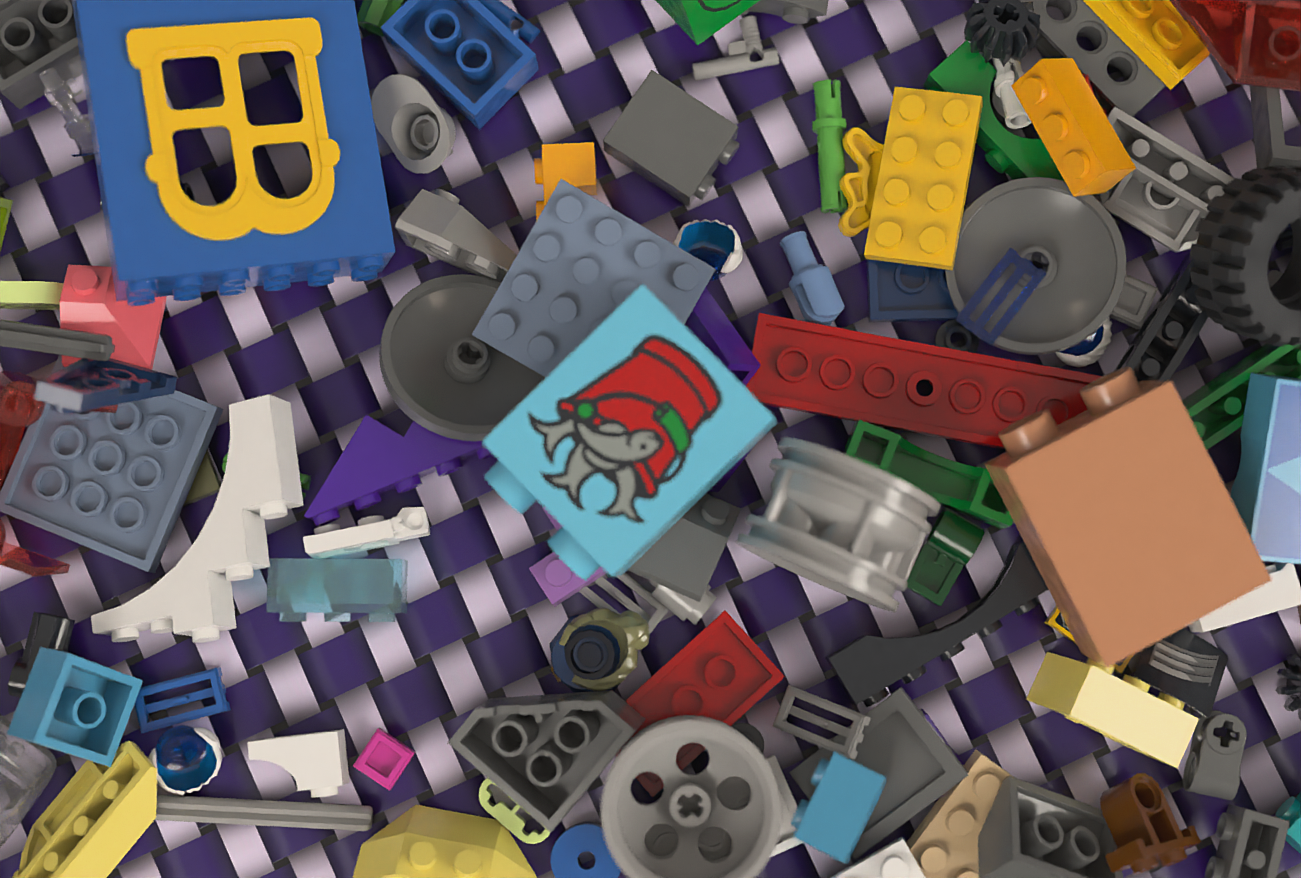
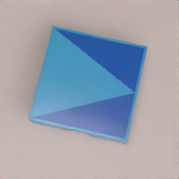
(1270, 468)

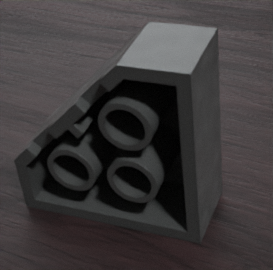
(546, 746)

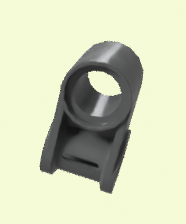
(1213, 760)

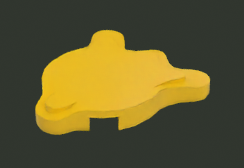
(861, 185)

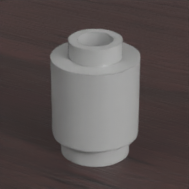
(681, 605)

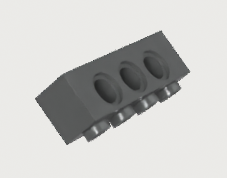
(1058, 40)

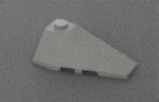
(452, 234)

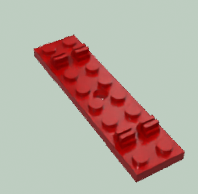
(876, 378)

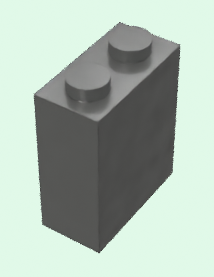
(672, 139)

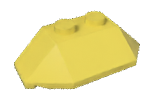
(93, 819)
(442, 845)

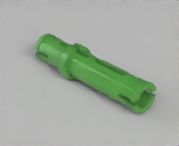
(829, 129)

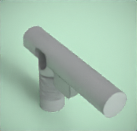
(738, 54)

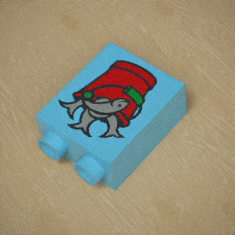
(624, 437)

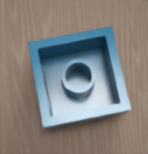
(75, 706)
(839, 806)

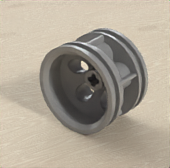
(840, 523)
(653, 749)

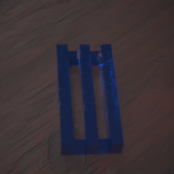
(1023, 266)

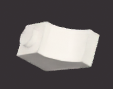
(313, 759)

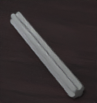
(264, 812)

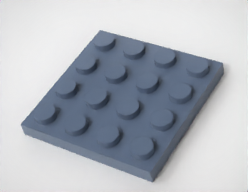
(577, 273)
(111, 475)

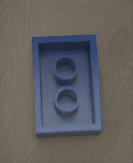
(462, 53)

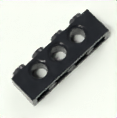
(1167, 330)

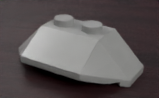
(1166, 188)

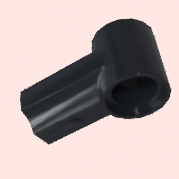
(46, 632)

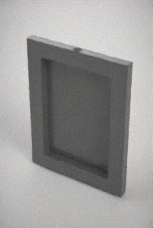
(904, 751)

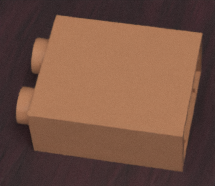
(1125, 516)

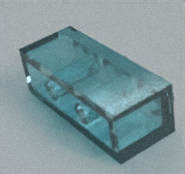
(337, 588)

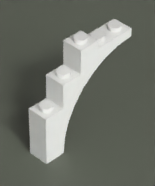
(256, 486)

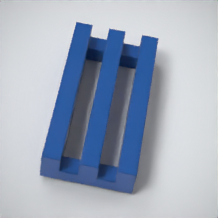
(217, 690)

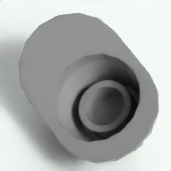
(412, 123)

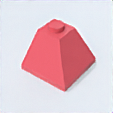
(91, 306)

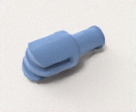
(811, 282)

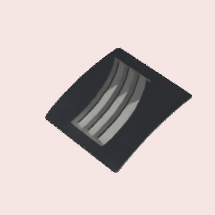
(1184, 669)

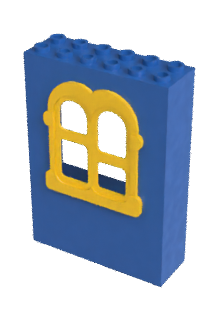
(178, 248)

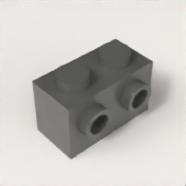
(1247, 845)

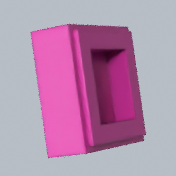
(384, 759)

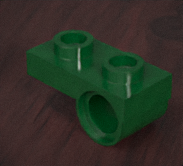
(943, 556)

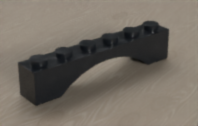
(876, 662)

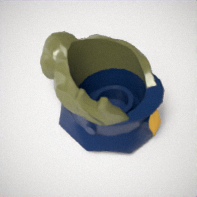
(598, 649)

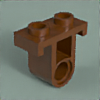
(1143, 826)

